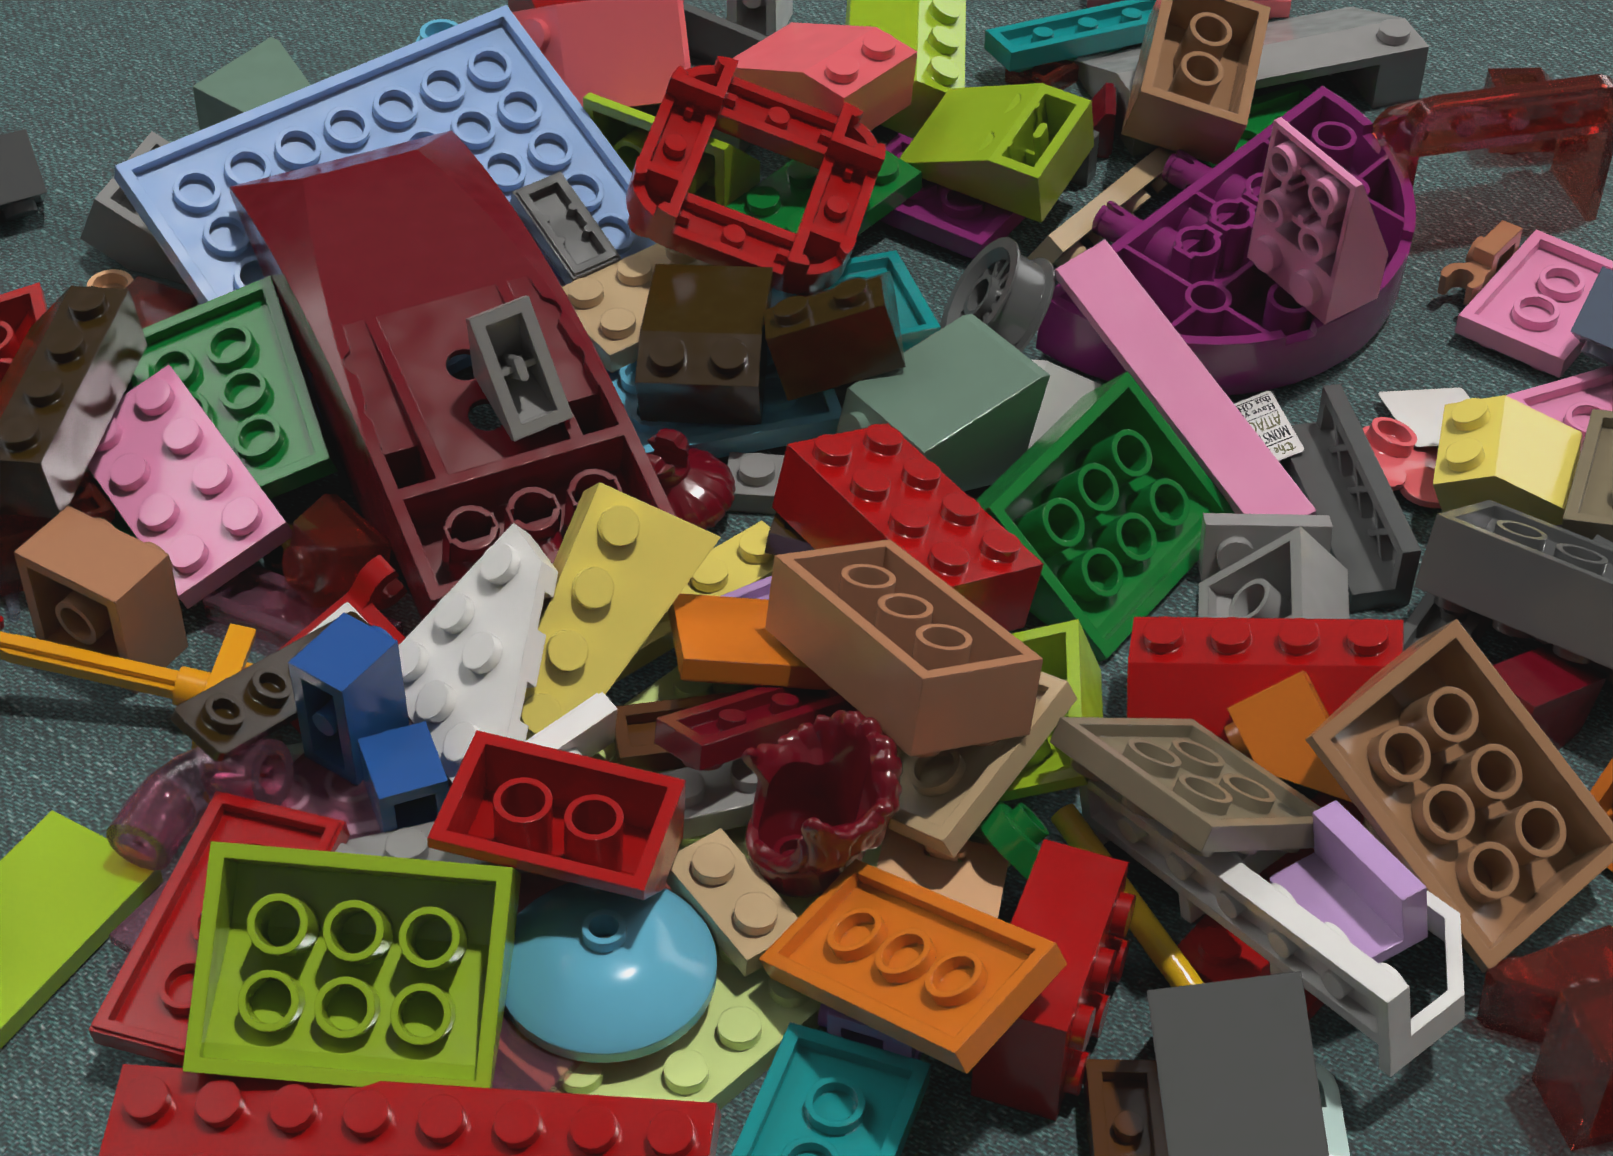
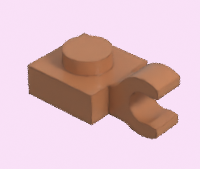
(1482, 261)

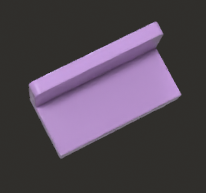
(1358, 886)

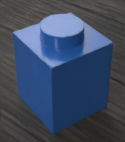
(403, 776)

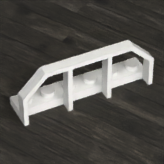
(1287, 935)

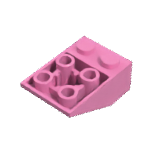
(1315, 228)

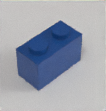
(345, 690)

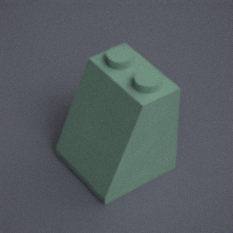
(247, 83)
(959, 401)

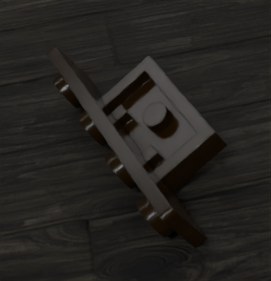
(244, 705)

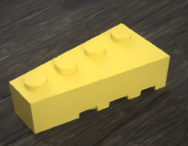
(612, 587)

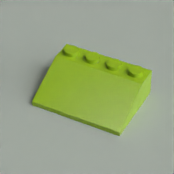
(350, 967)

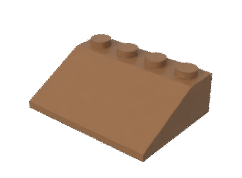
(1467, 791)

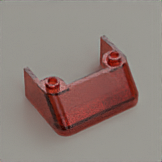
(1565, 109)

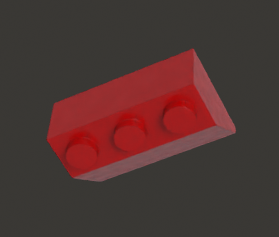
(562, 816)

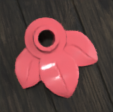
(1404, 465)

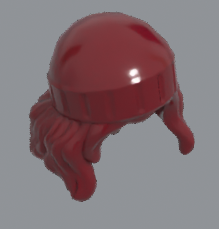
(821, 800)

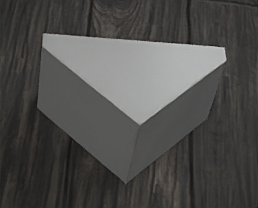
(516, 368)

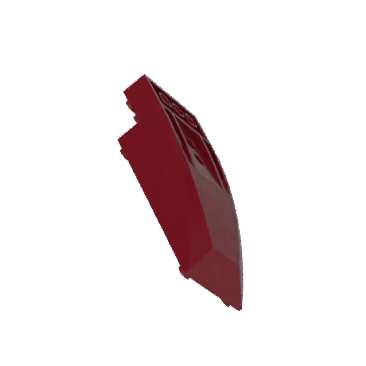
(377, 284)

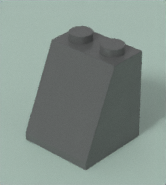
(1238, 1068)

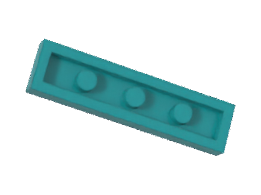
(1069, 34)

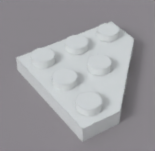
(480, 649)

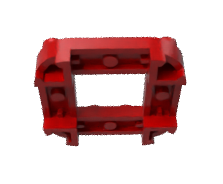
(716, 99)

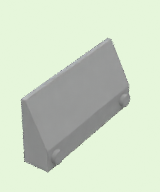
(1373, 49)

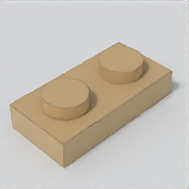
(731, 898)

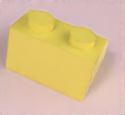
(1506, 456)

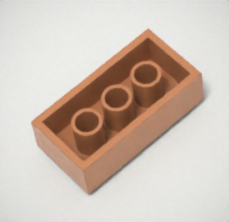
(903, 647)

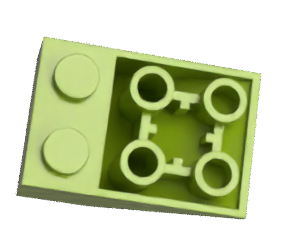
(1005, 144)

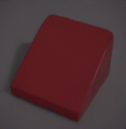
(1104, 118)

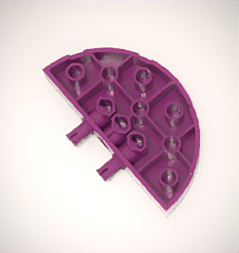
(1199, 272)

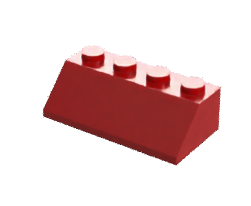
(1211, 663)

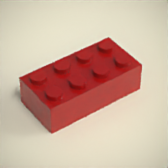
(882, 488)

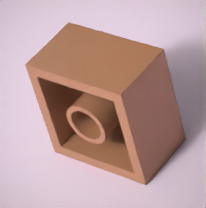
(101, 590)

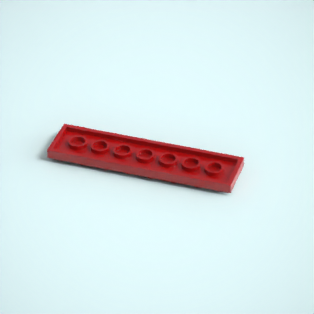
(226, 1115)

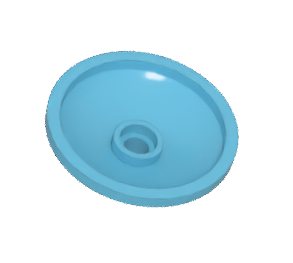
(613, 993)

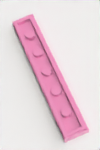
(1179, 385)

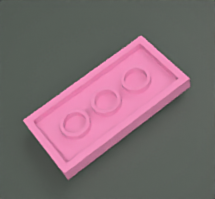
(184, 487)

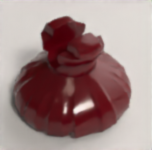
(692, 479)

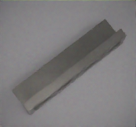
(1349, 485)

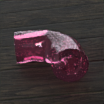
(177, 794)

